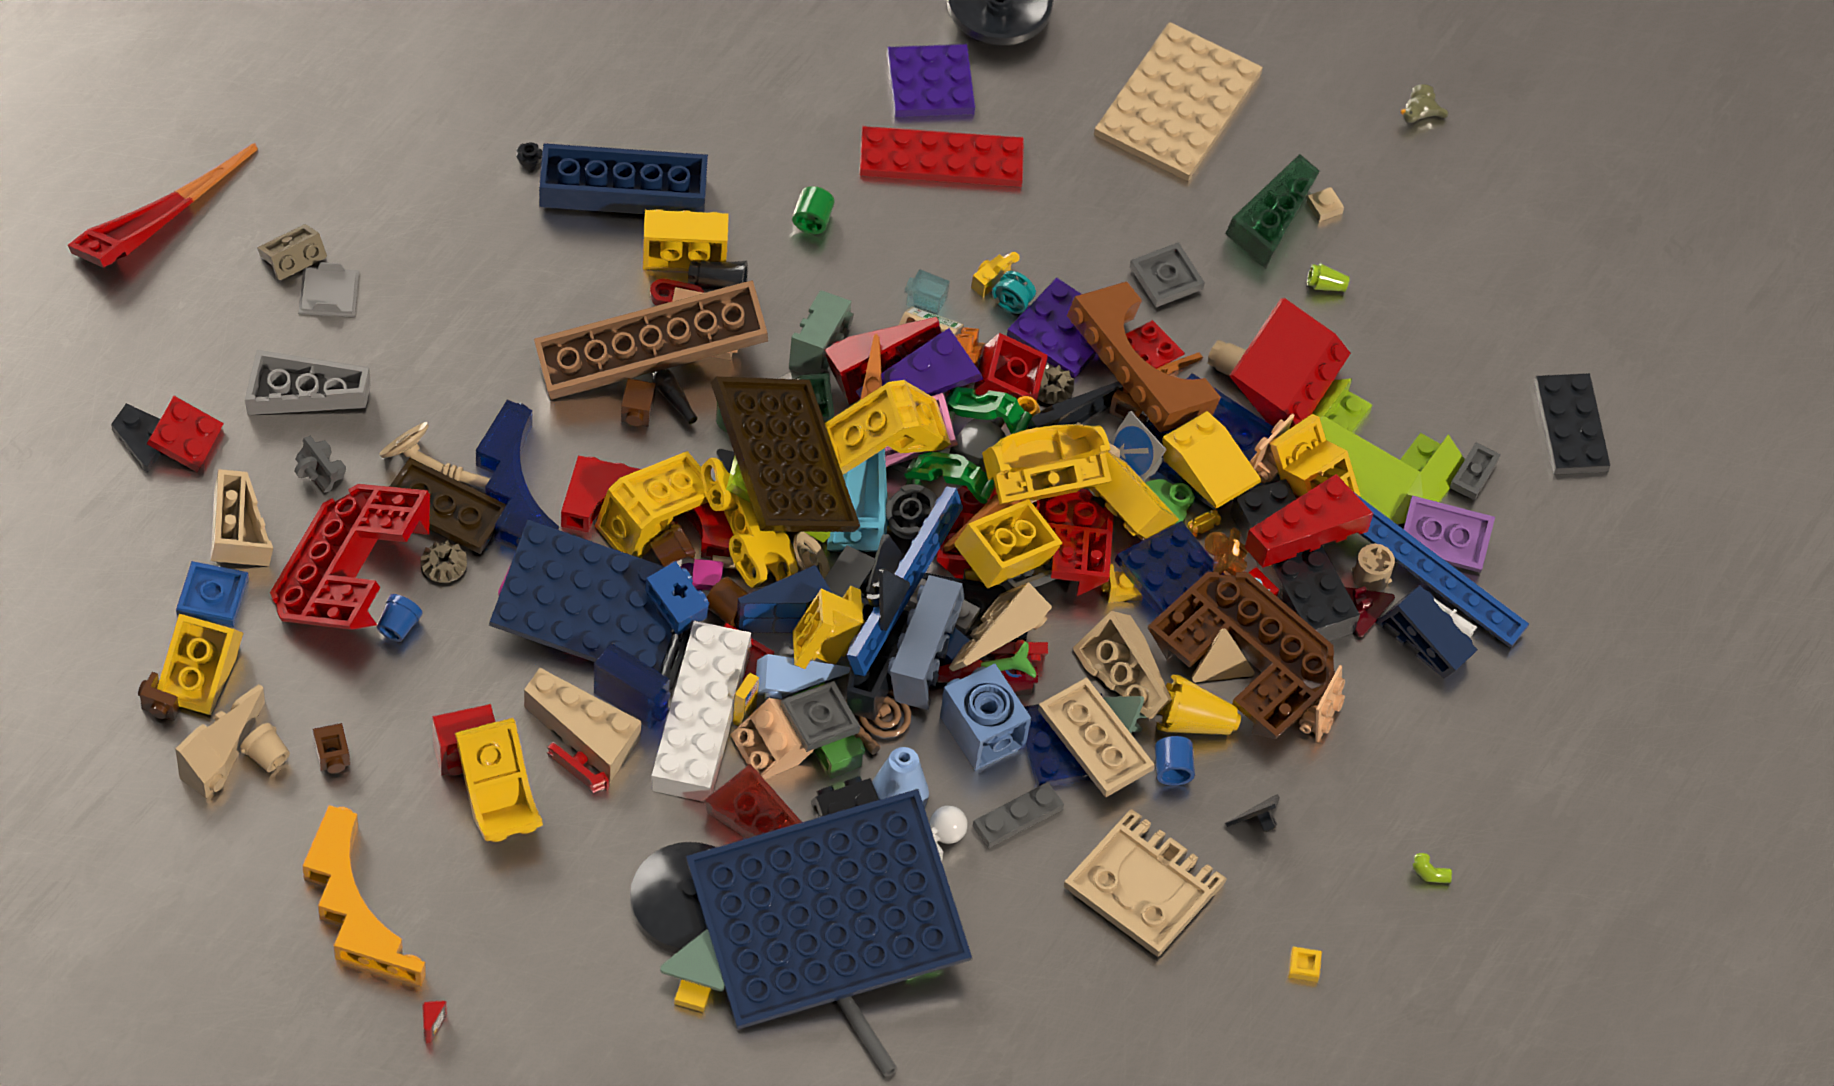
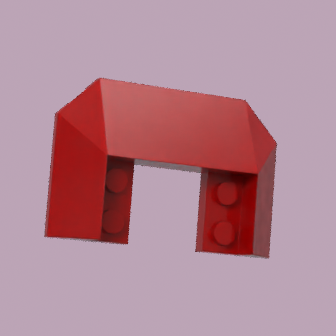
(1077, 522)
(321, 574)

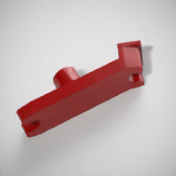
(575, 767)

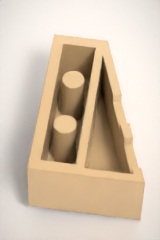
(237, 524)

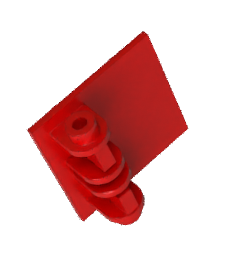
(1154, 345)

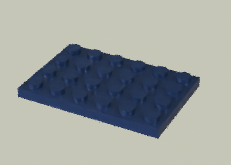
(581, 598)

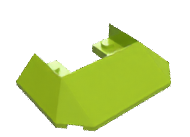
(1382, 478)

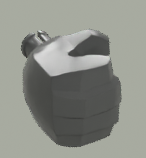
(976, 438)

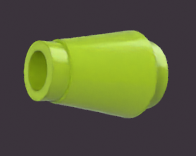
(1326, 278)

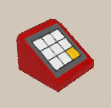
(433, 1016)

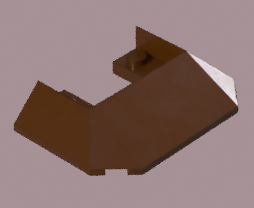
(1271, 636)

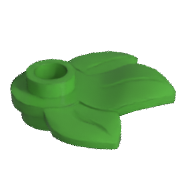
(1168, 492)

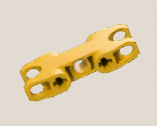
(749, 545)

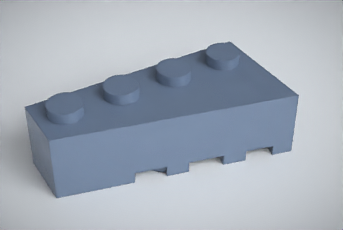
(925, 641)

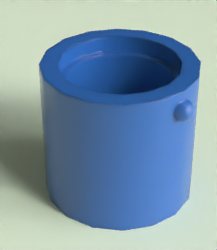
(1174, 760)

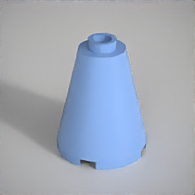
(901, 774)

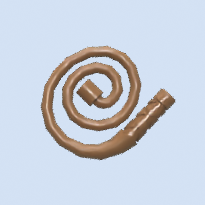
(869, 743)

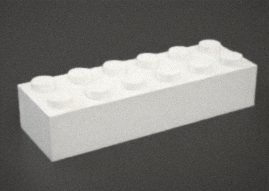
(701, 711)

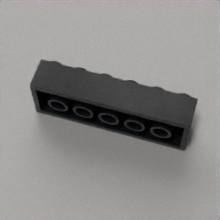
(1306, 581)

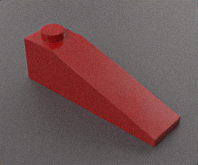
(850, 356)

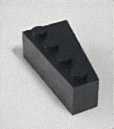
(868, 692)

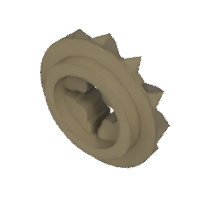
(1053, 394)
(443, 572)

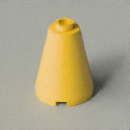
(1196, 710)

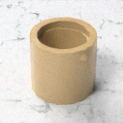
(1373, 567)

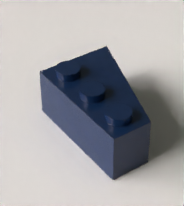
(1430, 631)

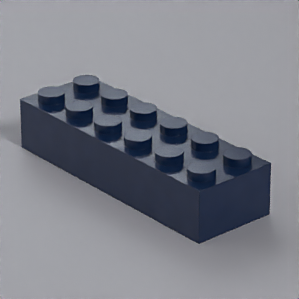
(621, 179)

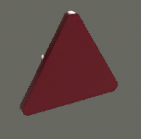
(1370, 606)

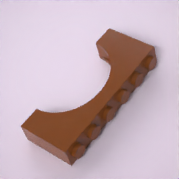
(1162, 397)

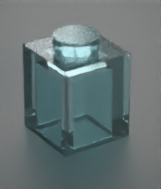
(927, 292)

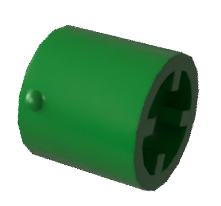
(813, 210)

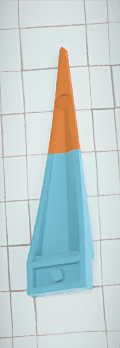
(866, 482)

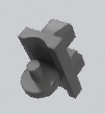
(315, 464)

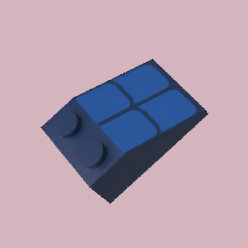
(780, 604)

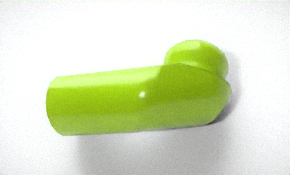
(1428, 872)

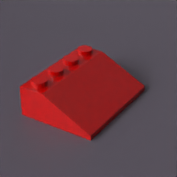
(1289, 364)

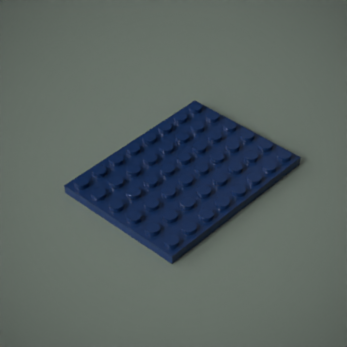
(828, 908)

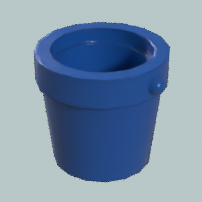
(398, 617)

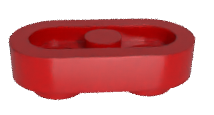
(667, 287)

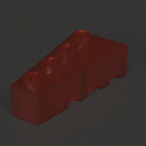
(750, 805)

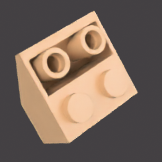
(769, 740)

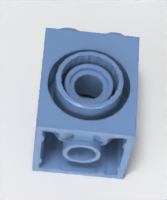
(984, 716)

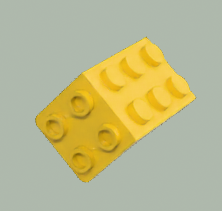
(497, 780)

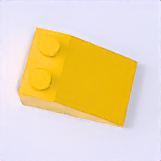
(1209, 460)
(199, 662)

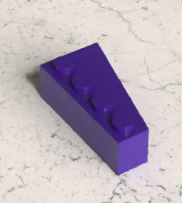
(935, 366)

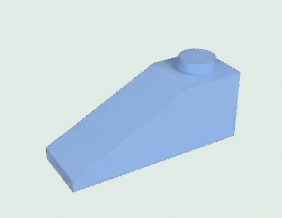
(782, 678)

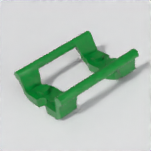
(955, 467)

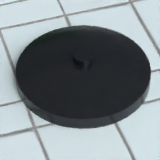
(1000, 20)
(666, 898)

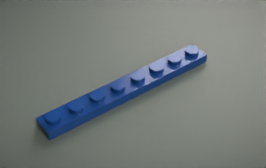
(911, 568)
(1445, 579)

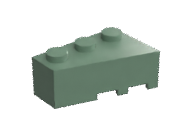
(821, 329)

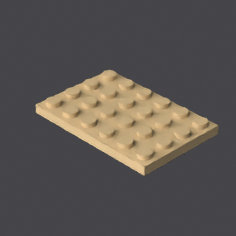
(1178, 101)

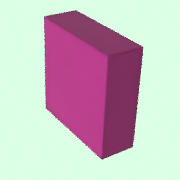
(706, 573)

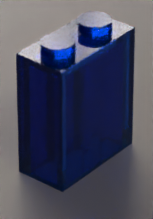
(631, 686)

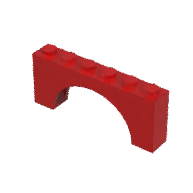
(589, 488)

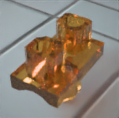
(1227, 551)

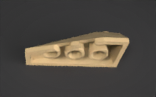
(1004, 620)
(1123, 661)
(211, 751)

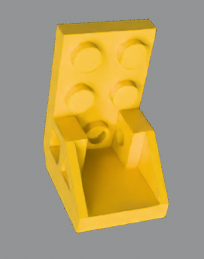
(891, 417)
(646, 501)

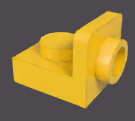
(1120, 588)

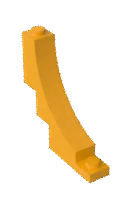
(362, 937)

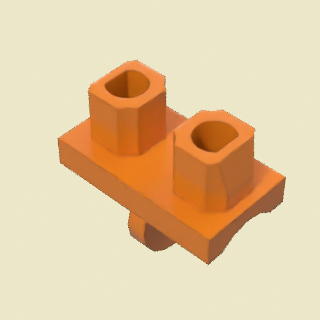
(970, 342)

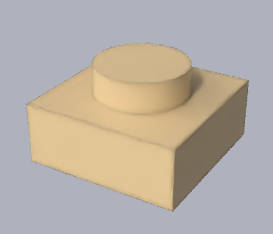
(1325, 204)

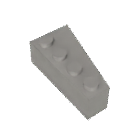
(304, 384)

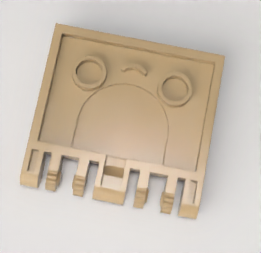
(1143, 886)

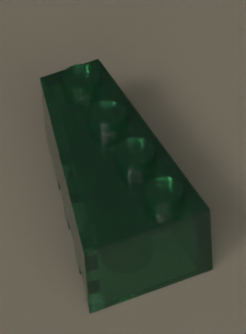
(1269, 214)

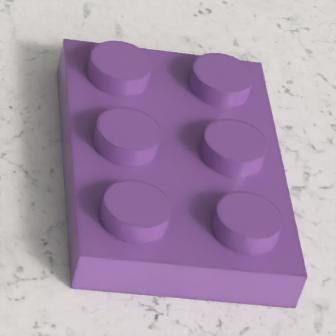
(1450, 532)

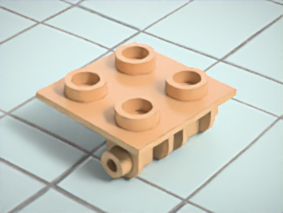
(1263, 460)
(1319, 716)

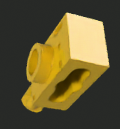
(991, 272)

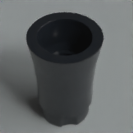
(717, 275)

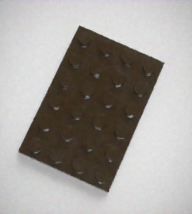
(785, 455)

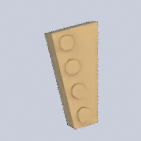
(583, 721)

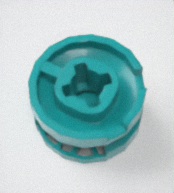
(1013, 292)

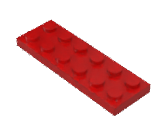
(941, 156)

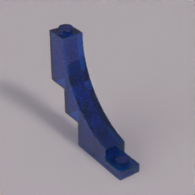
(501, 454)

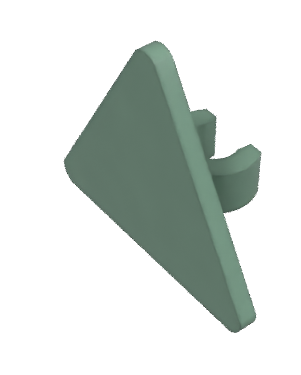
(1127, 710)
(696, 964)

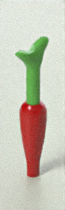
(1018, 662)

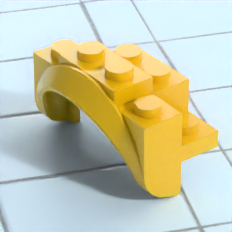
(1048, 462)

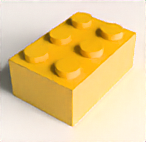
(679, 237)
(1133, 500)
(1008, 543)

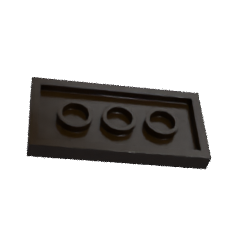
(454, 507)

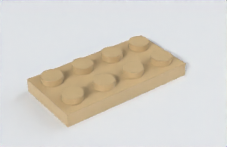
(1096, 737)

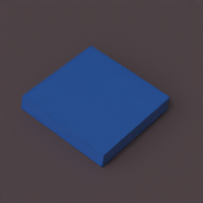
(212, 593)

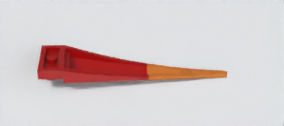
(124, 234)

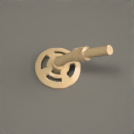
(408, 446)
(805, 556)

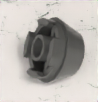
(909, 509)

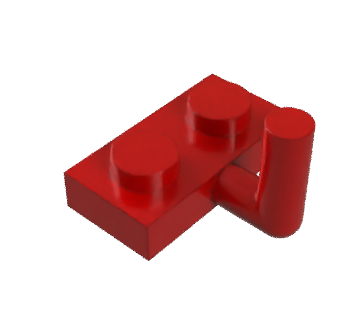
(1036, 650)

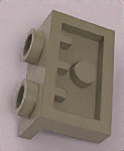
(293, 251)

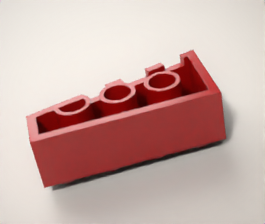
(1316, 518)

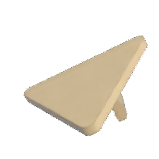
(1222, 661)

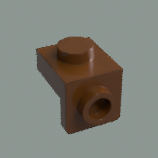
(1123, 403)
(156, 701)

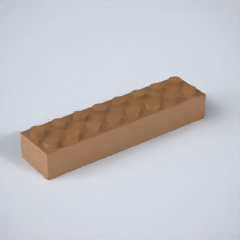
(651, 340)

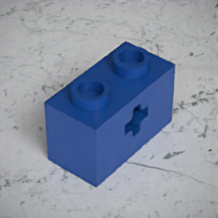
(677, 611)

